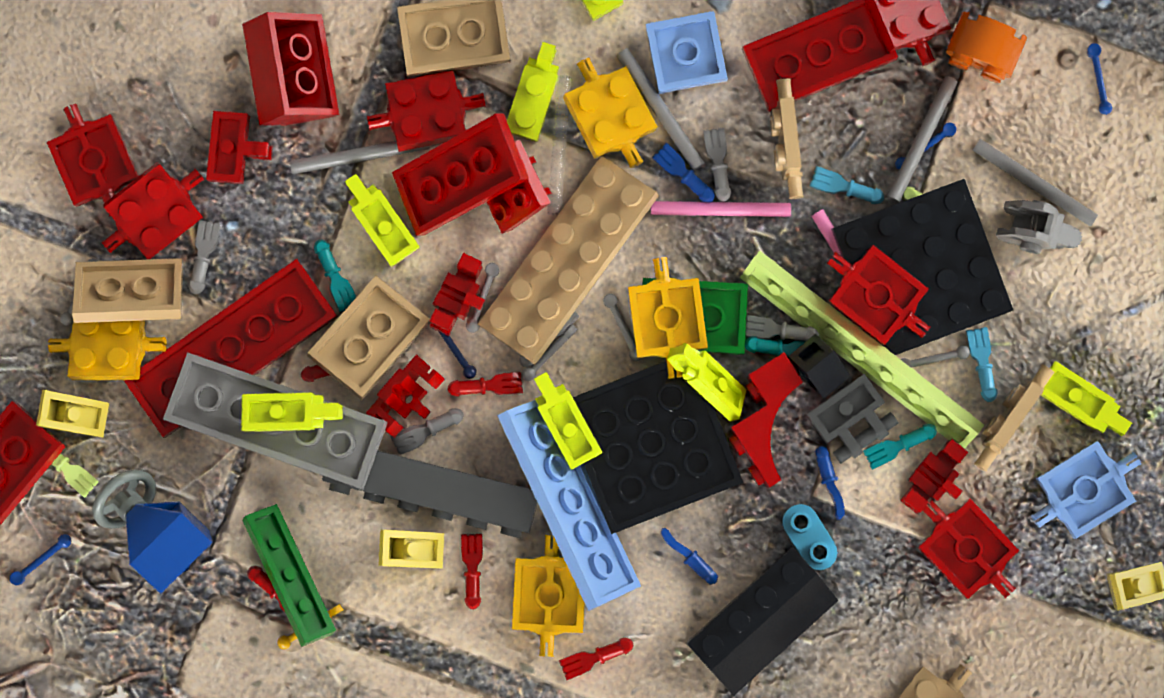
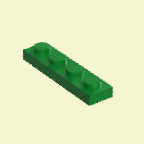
(289, 575)

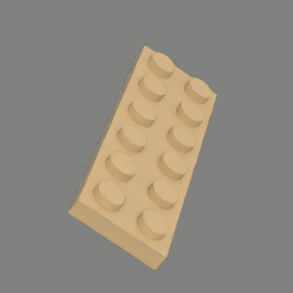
(568, 260)

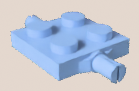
(1086, 489)

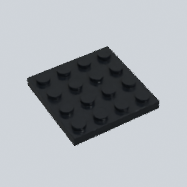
(944, 248)
(656, 445)

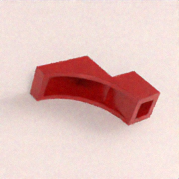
(753, 435)

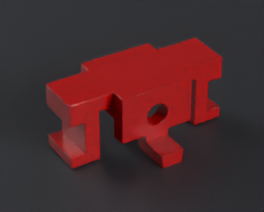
(457, 295)
(399, 388)
(935, 477)

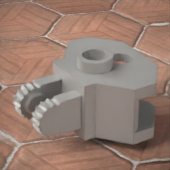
(1038, 227)

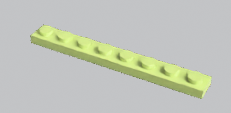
(861, 350)

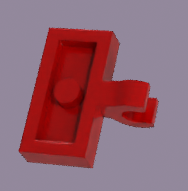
(231, 146)

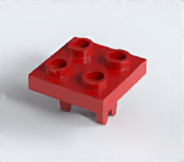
(521, 201)

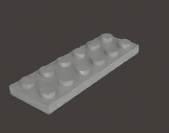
(210, 402)

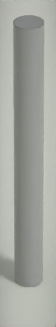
(660, 109)
(921, 139)
(347, 157)
(1035, 182)

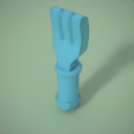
(834, 183)
(980, 350)

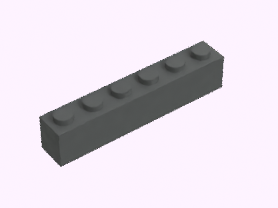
(447, 493)

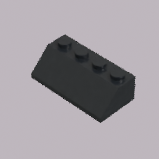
(762, 621)

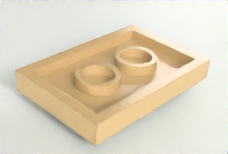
(453, 35)
(128, 290)
(368, 337)

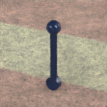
(468, 370)

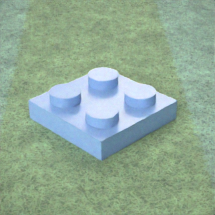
(686, 52)

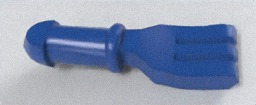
(675, 166)
(828, 478)
(692, 558)

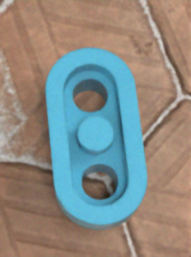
(809, 537)

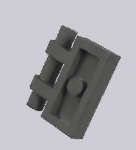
(847, 408)

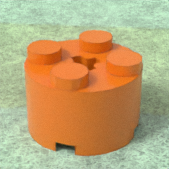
(986, 46)

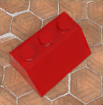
(290, 68)

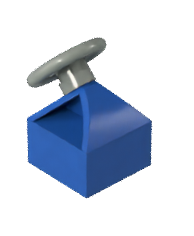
(160, 535)

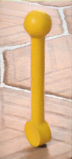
(285, 641)

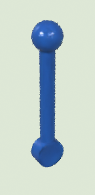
(1093, 52)
(948, 130)
(18, 577)

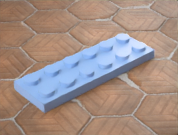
(570, 509)

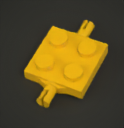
(610, 112)
(667, 315)
(106, 349)
(546, 597)

